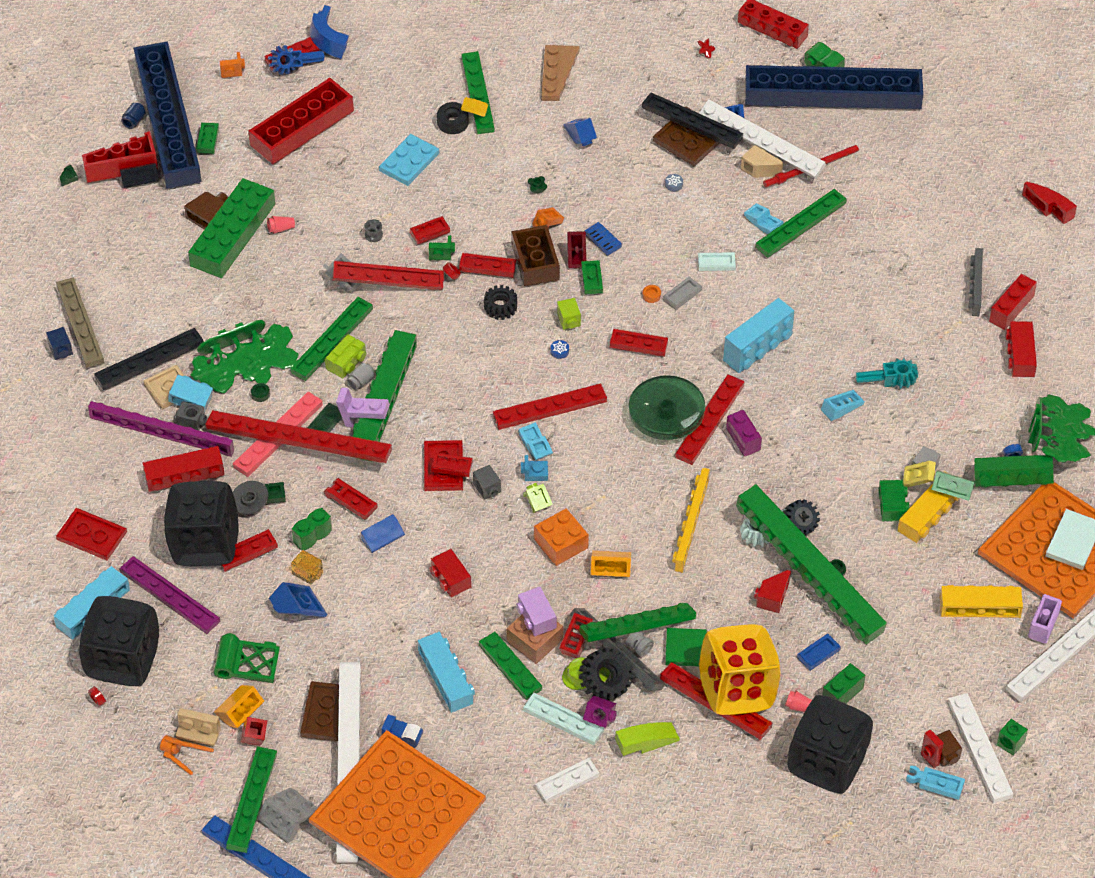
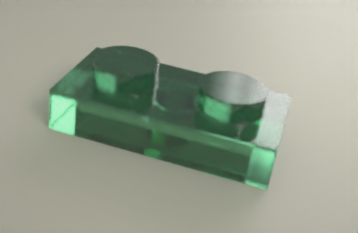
(326, 419)

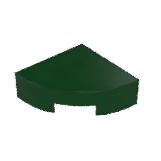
(68, 175)

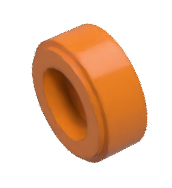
(651, 293)

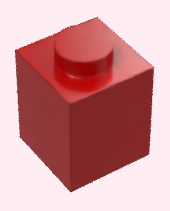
(254, 731)

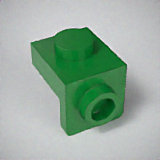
(441, 251)

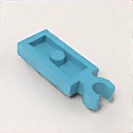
(937, 782)

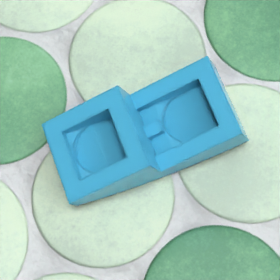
(762, 219)
(534, 441)

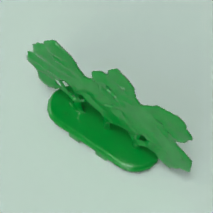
(249, 359)
(1066, 426)

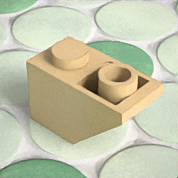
(760, 163)

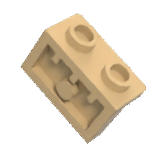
(198, 727)

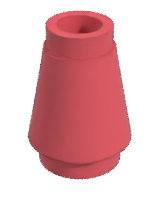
(278, 224)
(797, 701)

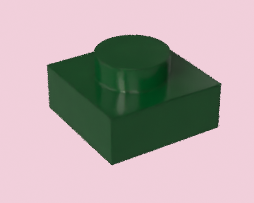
(276, 492)

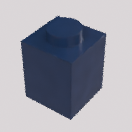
(59, 343)

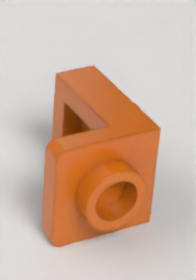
(232, 67)

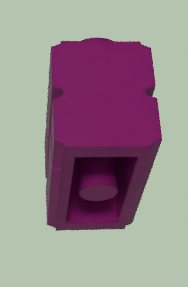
(743, 433)

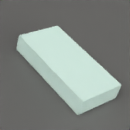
(717, 261)

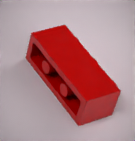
(1013, 301)
(1021, 349)

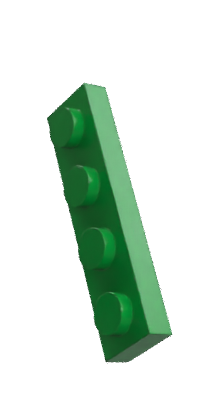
(510, 665)

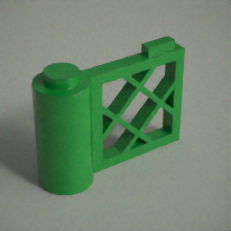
(229, 659)

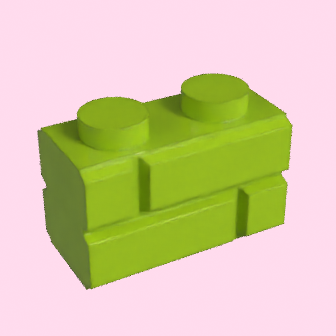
(345, 356)

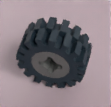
(810, 520)

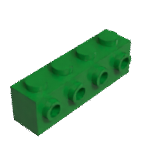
(1013, 470)

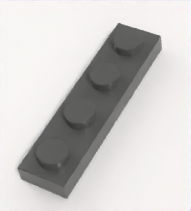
(976, 287)

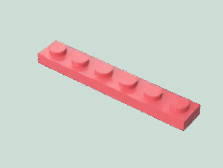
(262, 449)

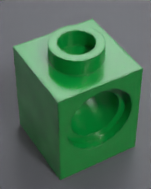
(1012, 737)

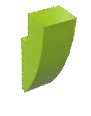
(645, 737)

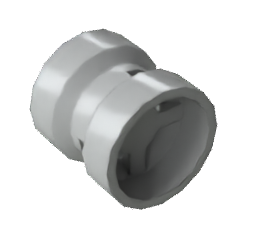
(640, 643)

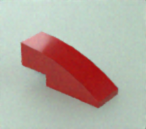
(1049, 202)

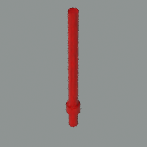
(782, 177)

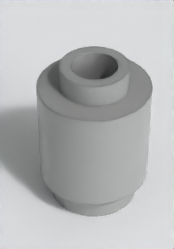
(360, 376)

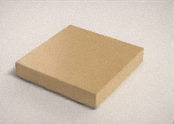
(161, 384)

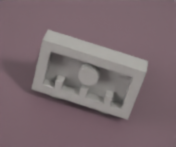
(285, 813)

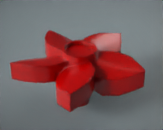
(705, 48)

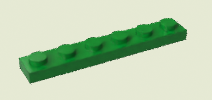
(477, 90)
(800, 223)
(337, 331)
(637, 622)
(251, 799)

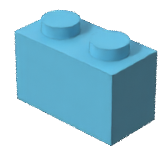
(190, 391)

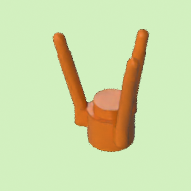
(172, 745)

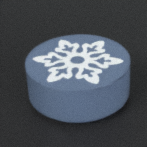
(674, 182)

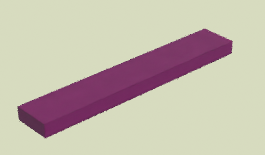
(170, 595)

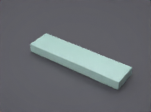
(563, 718)

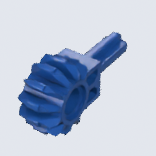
(292, 58)

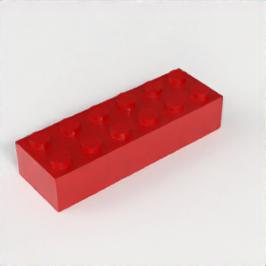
(301, 120)

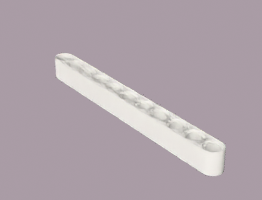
(348, 733)

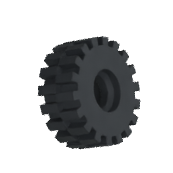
(619, 674)

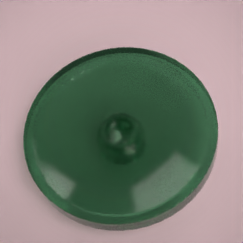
(666, 407)

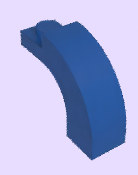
(325, 37)

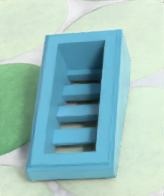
(834, 412)

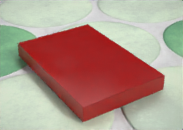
(440, 481)
(91, 534)

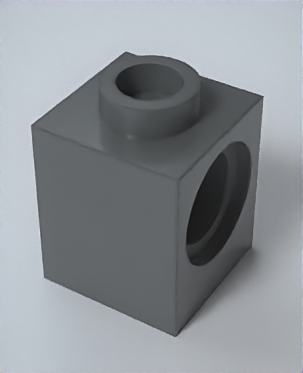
(191, 415)
(487, 482)

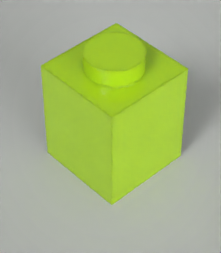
(568, 313)

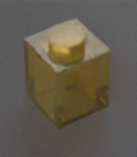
(307, 567)

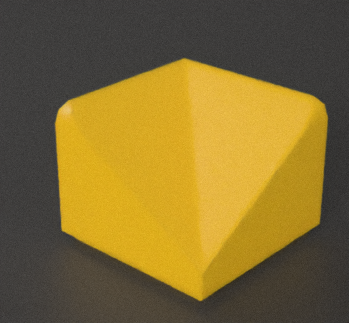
(474, 106)

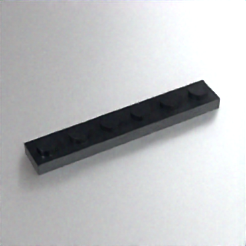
(692, 120)
(148, 359)

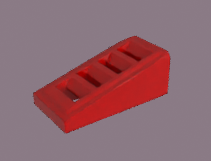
(564, 649)

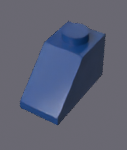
(581, 131)

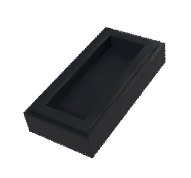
(139, 175)

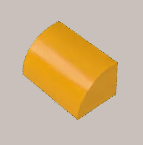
(610, 563)
(239, 705)

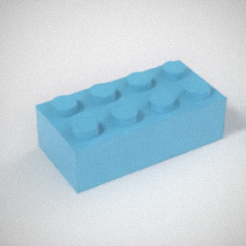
(758, 335)

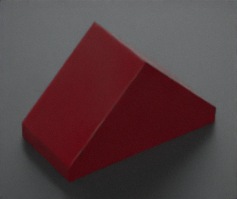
(576, 248)

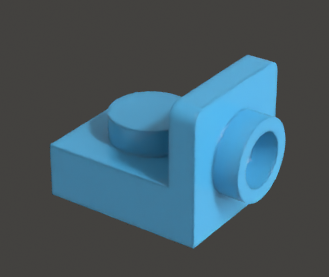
(534, 470)

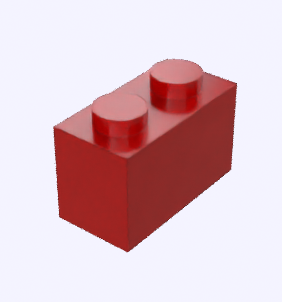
(450, 573)

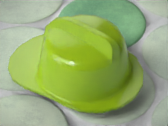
(571, 674)

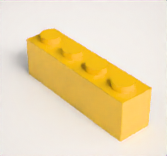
(925, 513)
(981, 601)

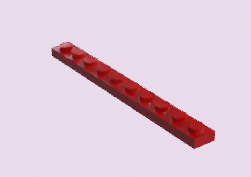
(299, 436)

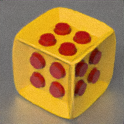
(739, 669)

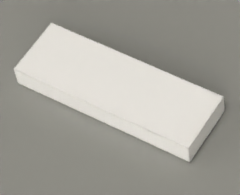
(567, 780)

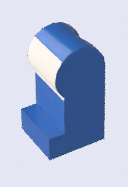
(407, 732)

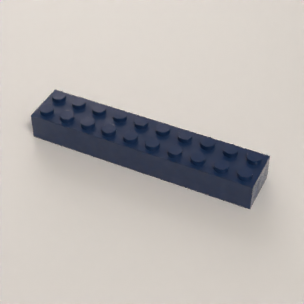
(833, 87)
(167, 115)

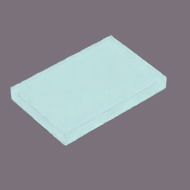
(1073, 540)

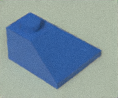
(296, 600)

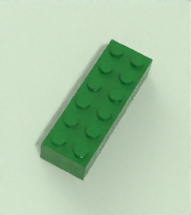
(231, 228)

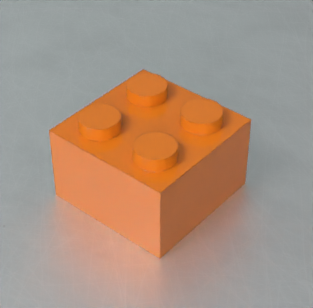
(561, 536)

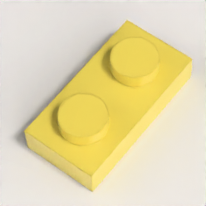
(919, 473)

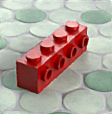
(773, 23)
(183, 468)

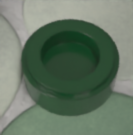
(260, 392)

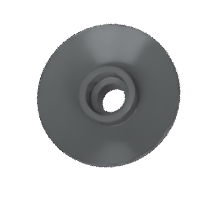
(250, 491)

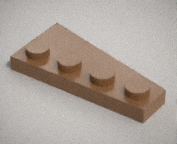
(556, 70)

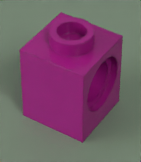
(592, 714)

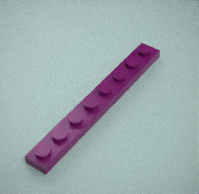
(159, 428)

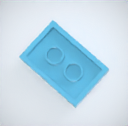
(409, 159)

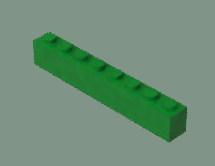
(387, 382)

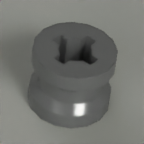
(373, 230)

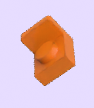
(547, 217)

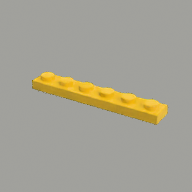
(689, 526)

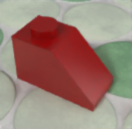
(772, 592)

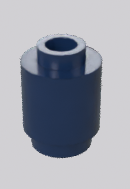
(133, 115)

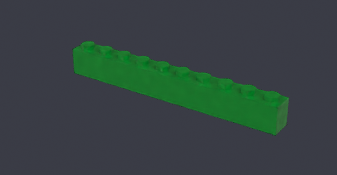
(811, 564)

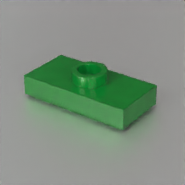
(207, 138)

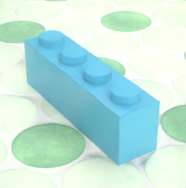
(72, 616)
(446, 672)

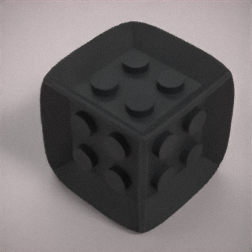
(201, 523)
(119, 641)
(829, 744)

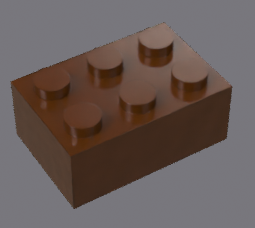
(535, 255)

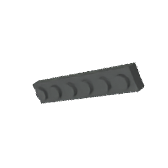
(640, 670)

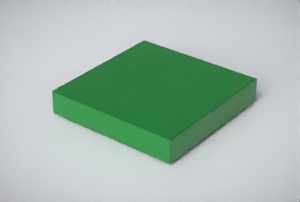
(684, 646)

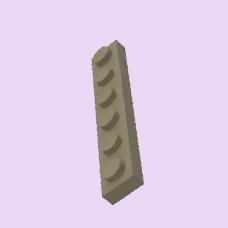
(80, 322)

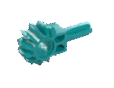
(892, 374)

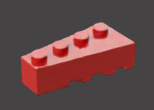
(107, 163)

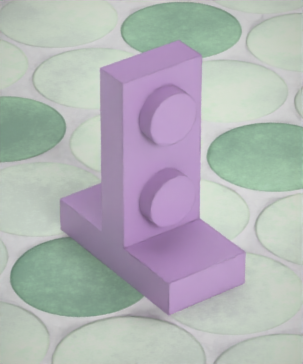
(360, 407)

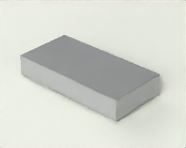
(682, 293)

